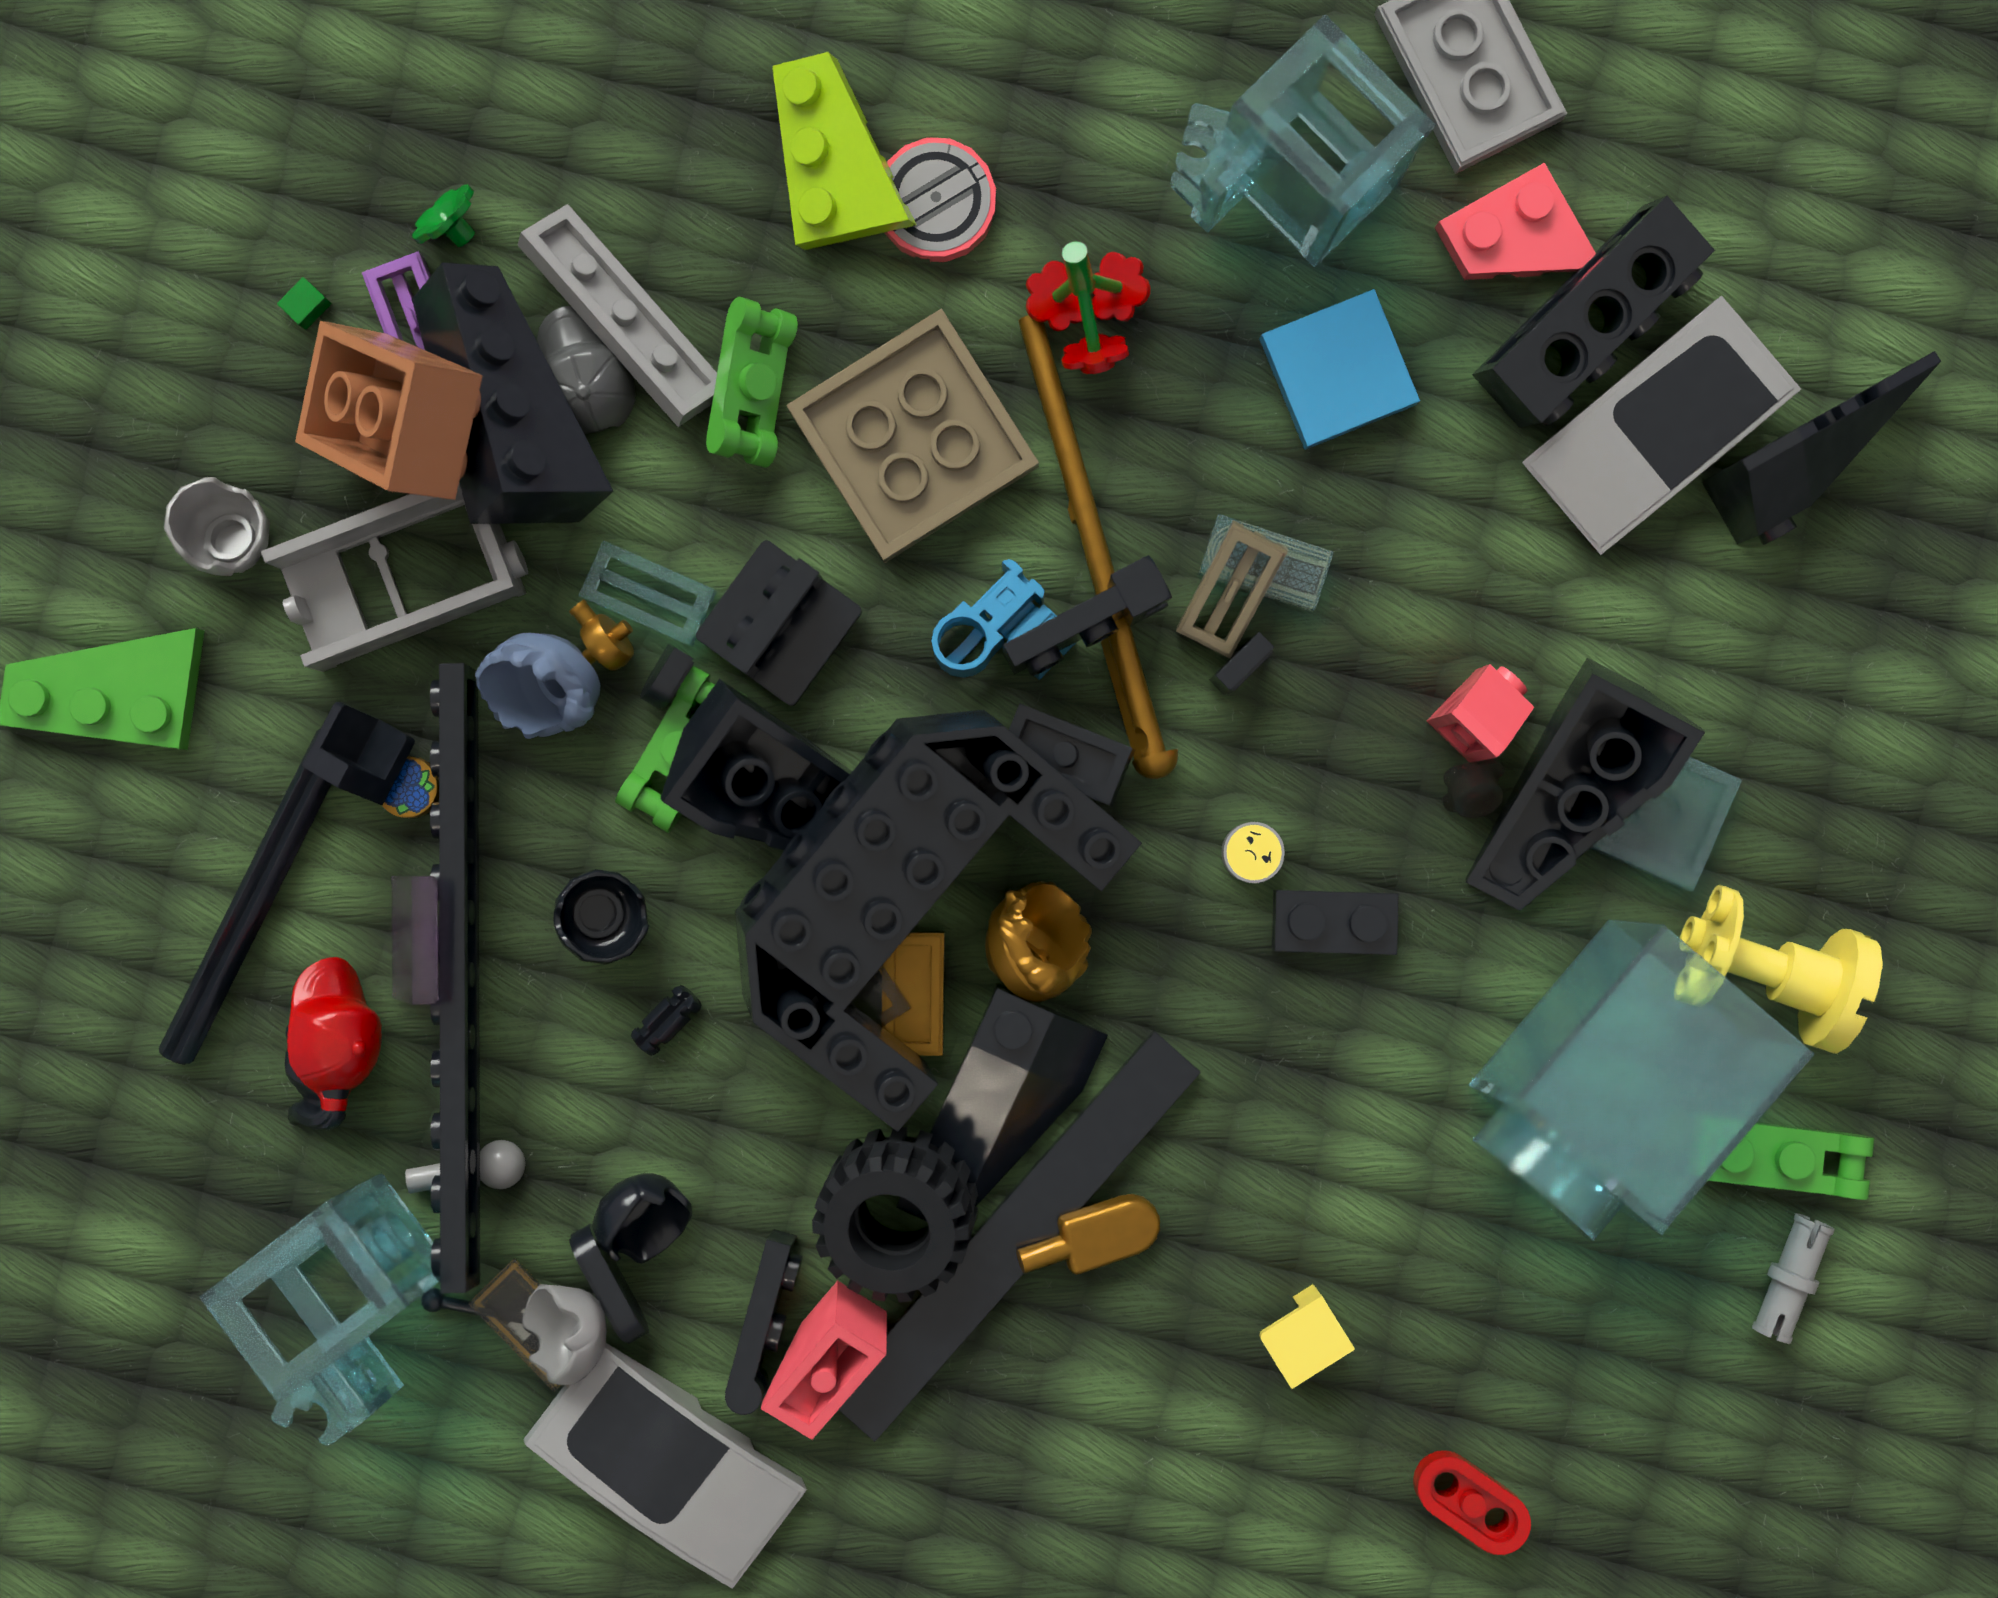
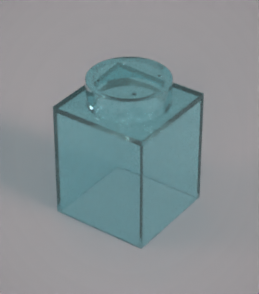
(1631, 1081)

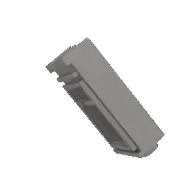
(326, 601)

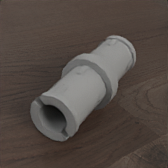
(1793, 1278)

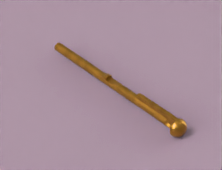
(1119, 649)

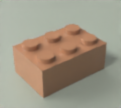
(389, 411)

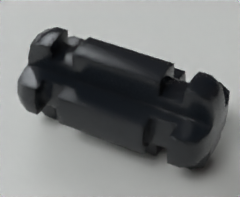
(666, 1020)

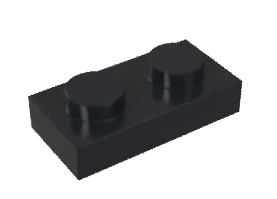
(1081, 756)
(1335, 922)

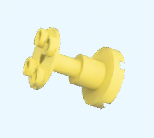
(1819, 984)

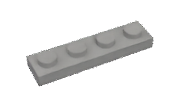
(620, 313)

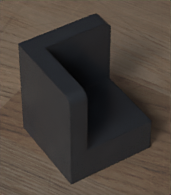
(358, 753)

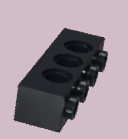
(1670, 254)

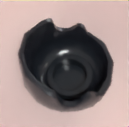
(600, 917)
(641, 1217)

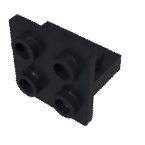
(779, 622)

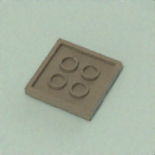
(913, 435)

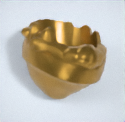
(1037, 941)

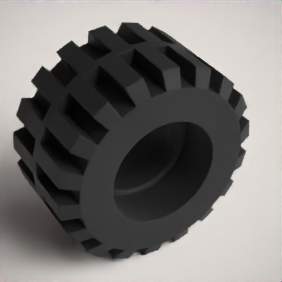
(884, 1257)

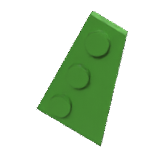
(110, 692)

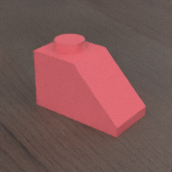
(1483, 713)
(827, 1360)

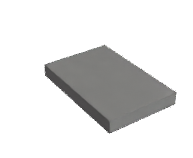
(1471, 74)

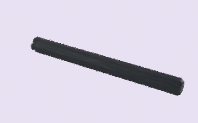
(245, 915)

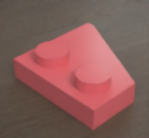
(1517, 231)

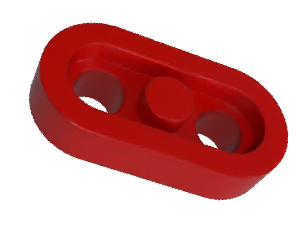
(1469, 1500)

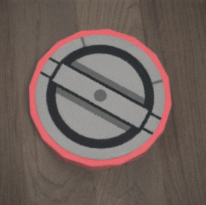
(947, 196)

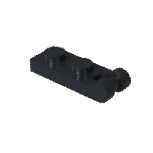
(762, 1324)

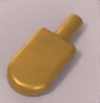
(1096, 1235)

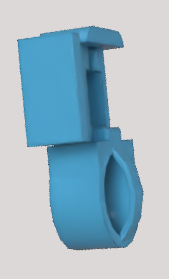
(1011, 613)

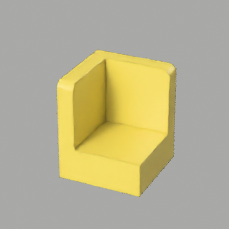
(1306, 1338)

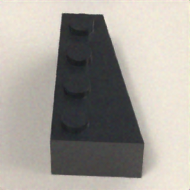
(525, 442)

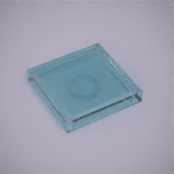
(1678, 828)

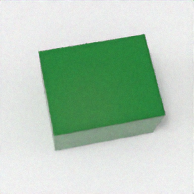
(304, 303)

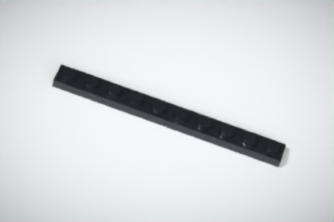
(457, 1063)

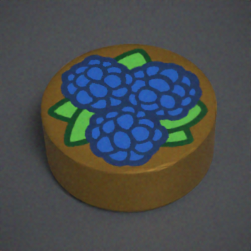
(413, 790)

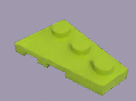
(832, 166)

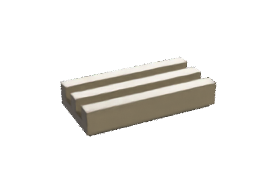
(1255, 543)

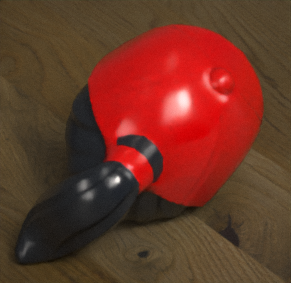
(329, 1042)

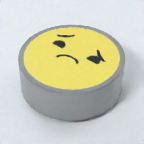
(1252, 852)

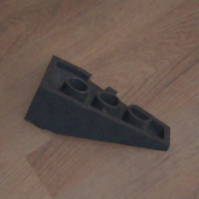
(1591, 770)

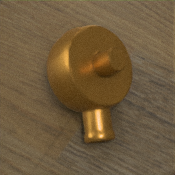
(603, 637)

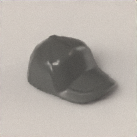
(586, 371)

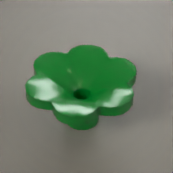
(447, 218)

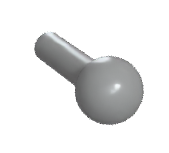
(500, 1168)

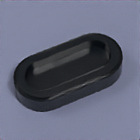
(608, 1286)

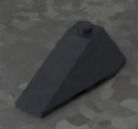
(1793, 471)
(748, 771)
(1012, 1086)

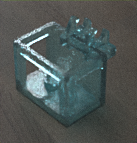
(1267, 162)
(343, 1370)

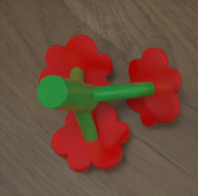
(1064, 297)

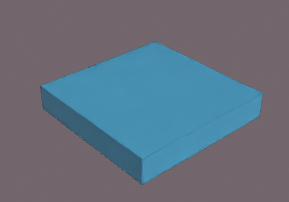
(1339, 369)

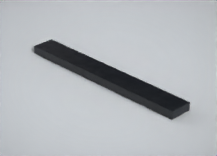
(1029, 1214)

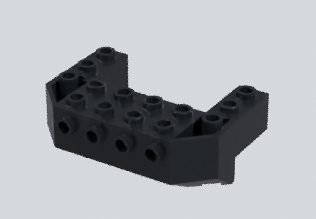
(872, 872)

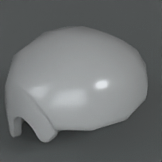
(216, 527)
(569, 1332)

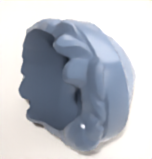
(538, 684)

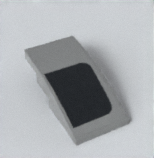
(1661, 425)
(666, 1465)

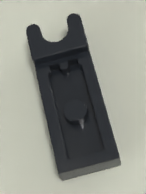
(1131, 593)

